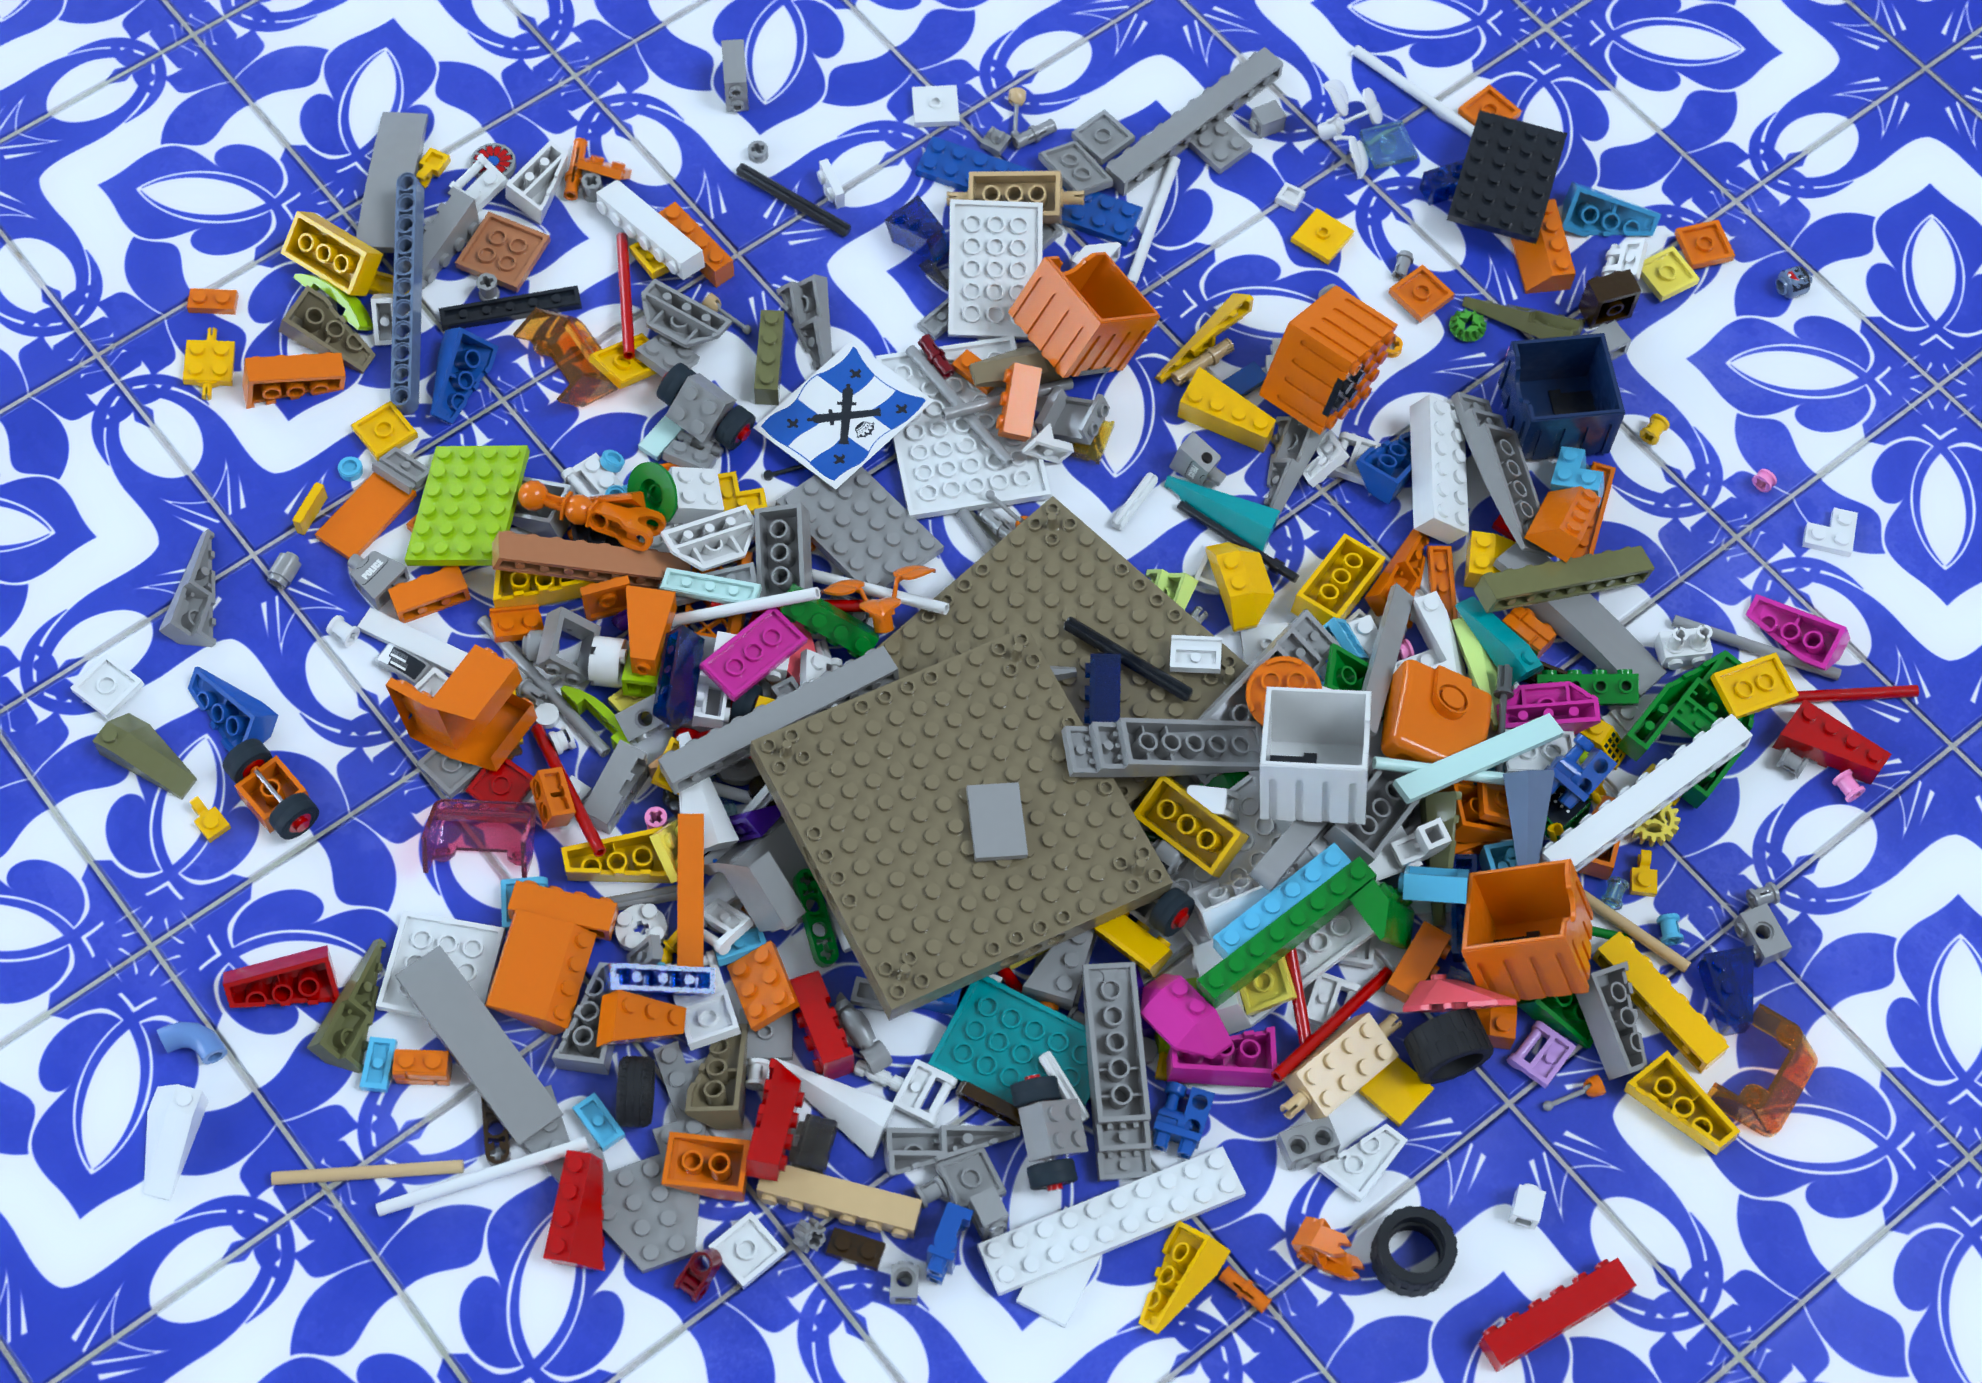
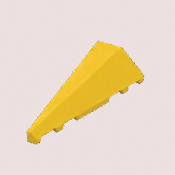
(1227, 315)

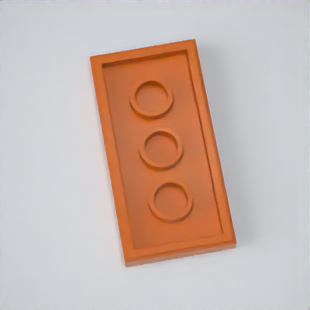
(364, 516)

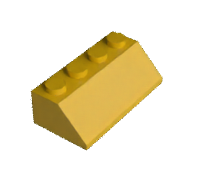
(1136, 943)

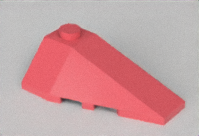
(1450, 995)

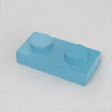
(745, 944)
(378, 1064)
(599, 1122)

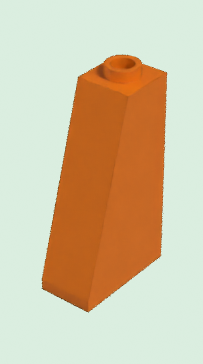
(649, 620)

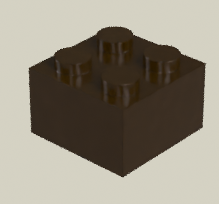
(1609, 298)

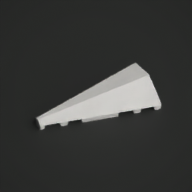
(704, 799)
(858, 1113)

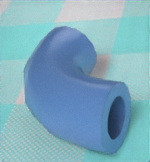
(194, 1037)

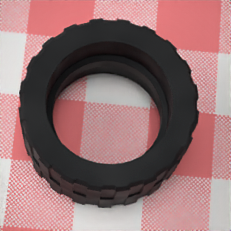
(1448, 1046)
(1430, 1225)

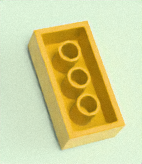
(331, 253)
(1339, 581)
(1190, 826)

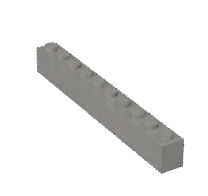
(1199, 114)
(732, 742)

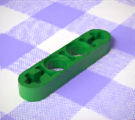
(819, 917)

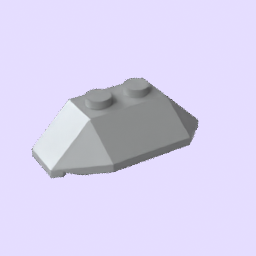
(680, 316)

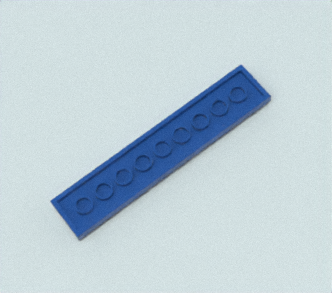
(1099, 216)

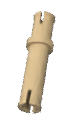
(1210, 357)

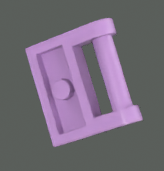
(1549, 1058)

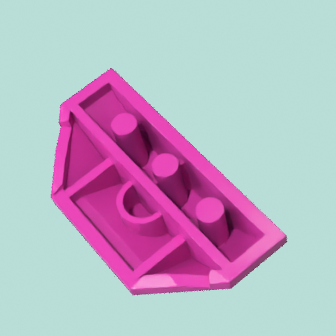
(1565, 701)
(1183, 1017)

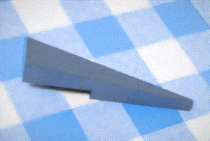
(1528, 805)

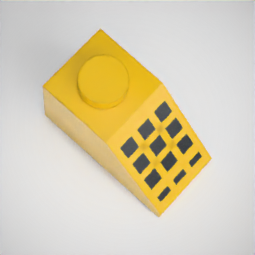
(1606, 739)

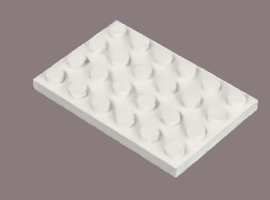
(990, 262)

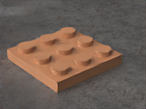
(503, 250)

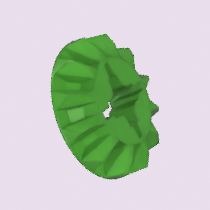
(1473, 332)

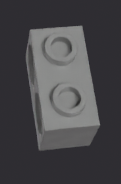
(1305, 1138)
(989, 1214)

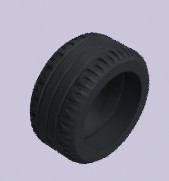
(635, 1091)

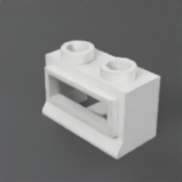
(699, 716)

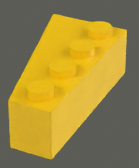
(626, 859)

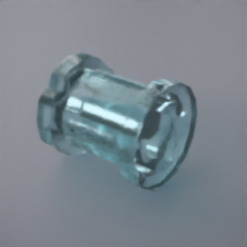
(1615, 892)

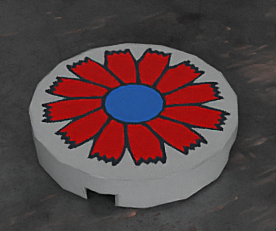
(497, 155)

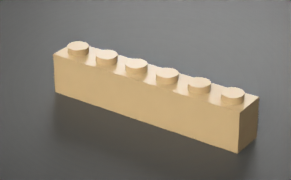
(843, 1200)

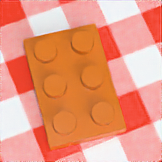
(763, 986)

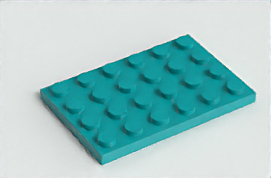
(1002, 1035)

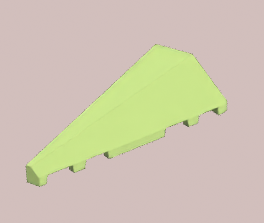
(1176, 585)
(1479, 664)

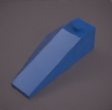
(460, 368)
(1387, 468)
(231, 709)

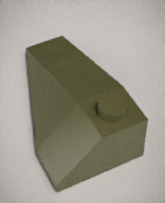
(142, 751)

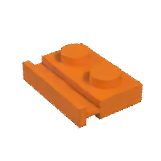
(597, 165)
(514, 622)

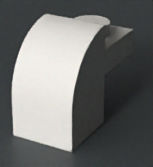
(1421, 844)

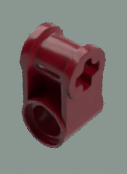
(696, 1277)

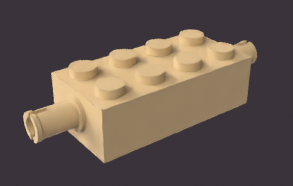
(1022, 187)
(1341, 1066)

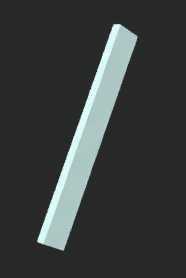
(1477, 758)

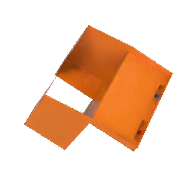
(473, 712)

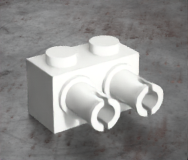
(1684, 647)

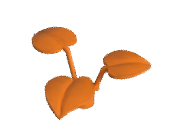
(881, 609)

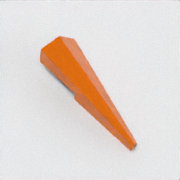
(1404, 569)

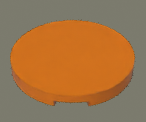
(1277, 672)

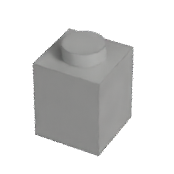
(1267, 119)

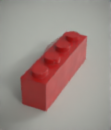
(284, 980)
(774, 1123)
(577, 1216)

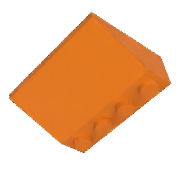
(541, 971)

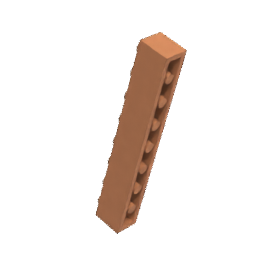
(580, 559)

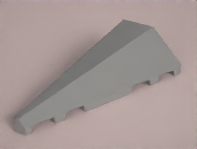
(809, 309)
(1292, 454)
(191, 610)
(918, 1147)

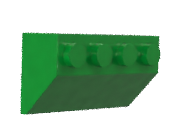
(1386, 913)

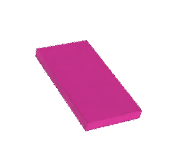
(753, 653)

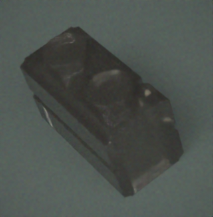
(814, 1143)

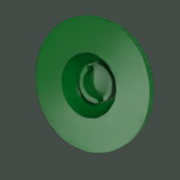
(658, 489)

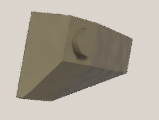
(321, 329)
(991, 370)
(719, 1088)

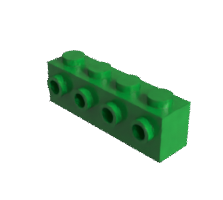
(832, 623)
(1610, 689)

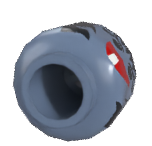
(1793, 282)

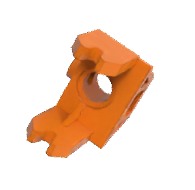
(1321, 1247)

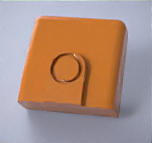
(1433, 714)

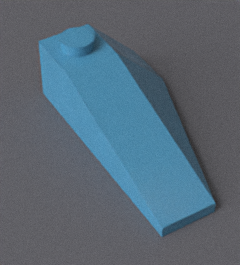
(1598, 213)

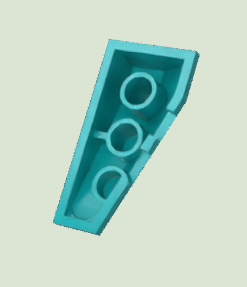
(1500, 641)

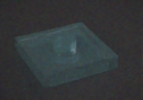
(1388, 144)

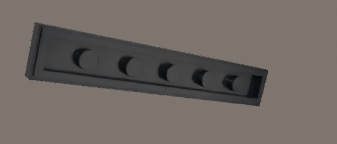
(509, 308)

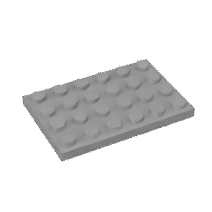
(863, 528)

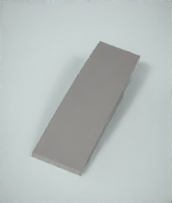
(395, 151)
(1500, 465)
(1589, 627)
(1300, 639)
(1162, 747)
(479, 1045)
(1117, 1071)

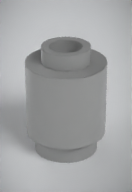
(284, 570)

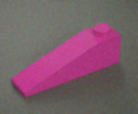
(1801, 633)

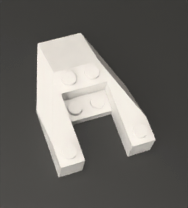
(1434, 627)

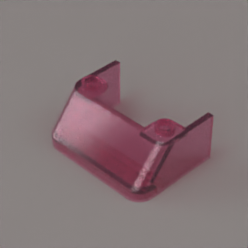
(479, 827)

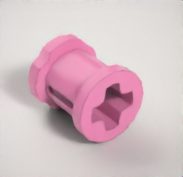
(1848, 785)
(657, 814)

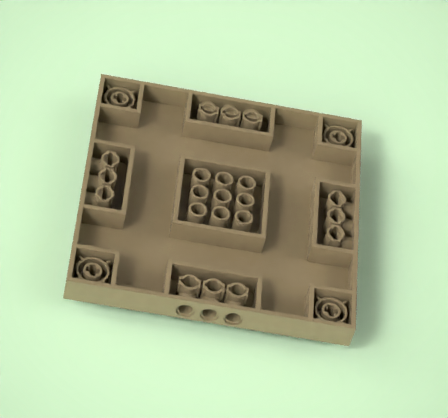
(1058, 571)
(888, 831)

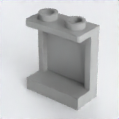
(1072, 417)

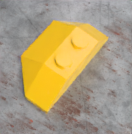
(1241, 583)

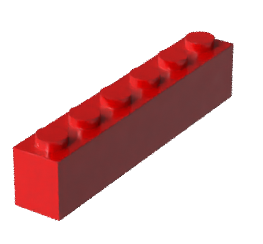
(1556, 1314)

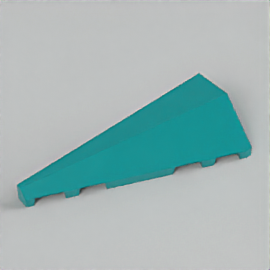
(1242, 517)

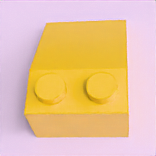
(1481, 554)

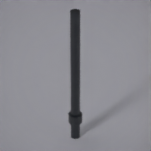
(1275, 565)

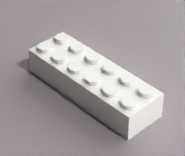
(1438, 470)

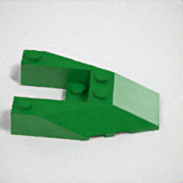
(1693, 707)

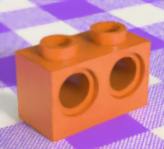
(552, 797)

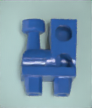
(1583, 778)
(1178, 1126)
(944, 1251)

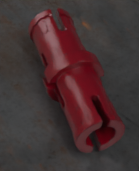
(936, 356)

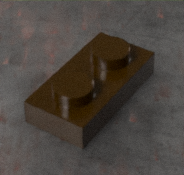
(855, 1249)

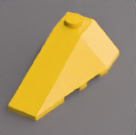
(1187, 1268)

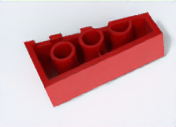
(1831, 743)
(821, 1026)

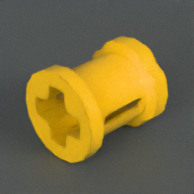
(1654, 429)

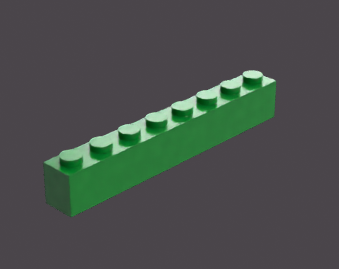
(1284, 933)

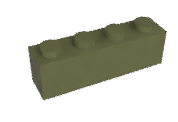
(769, 357)

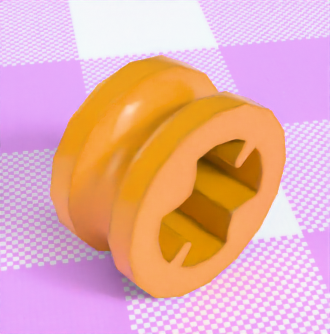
(1398, 348)

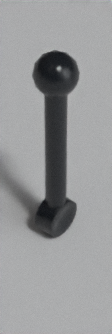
(768, 474)

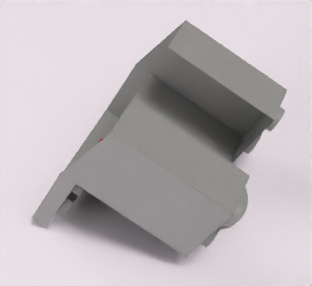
(763, 876)

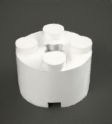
(607, 661)

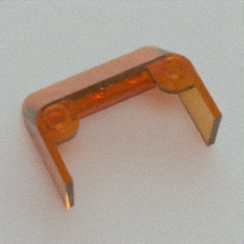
(570, 346)
(1768, 1109)

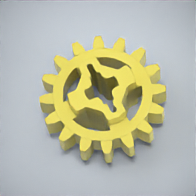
(1657, 828)

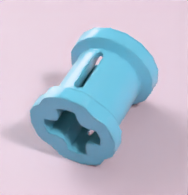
(1670, 929)

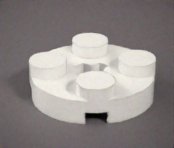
(638, 915)

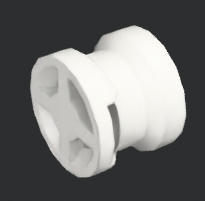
(560, 741)

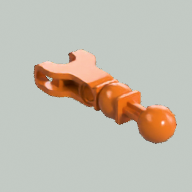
(619, 521)

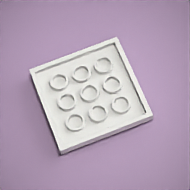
(469, 945)

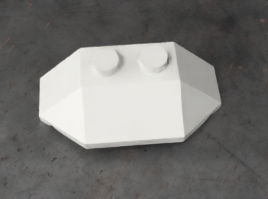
(712, 539)

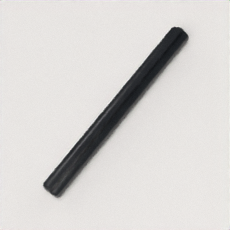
(793, 199)
(1128, 659)

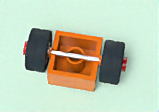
(270, 789)

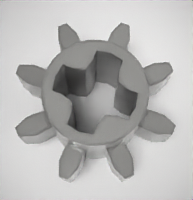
(809, 1235)

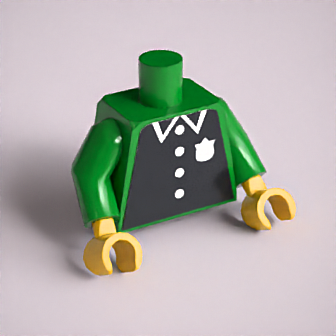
(1561, 818)

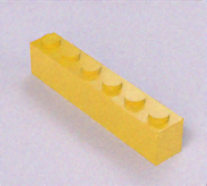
(1663, 1004)

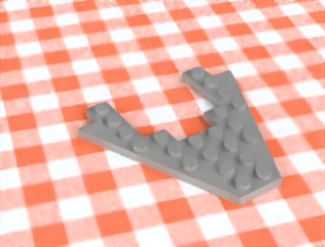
(642, 1216)

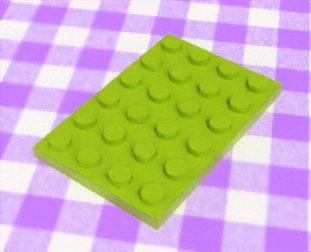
(465, 504)

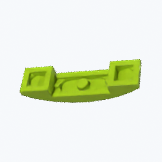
(355, 311)
(583, 701)

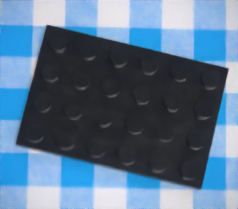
(1507, 177)

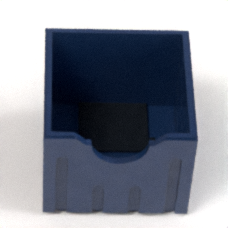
(1561, 395)

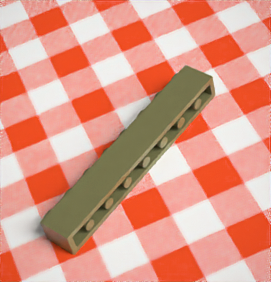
(1563, 580)

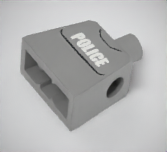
(1197, 461)
(375, 576)

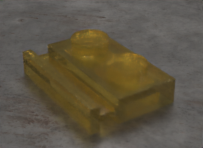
(1096, 449)

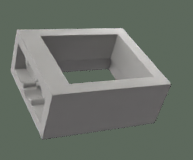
(735, 75)
(575, 625)

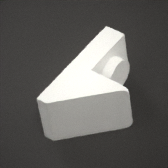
(1047, 448)

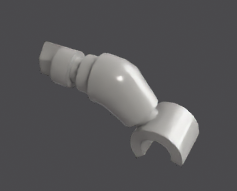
(862, 1035)

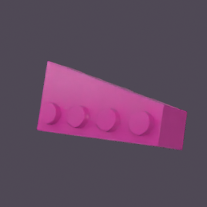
(1242, 1064)

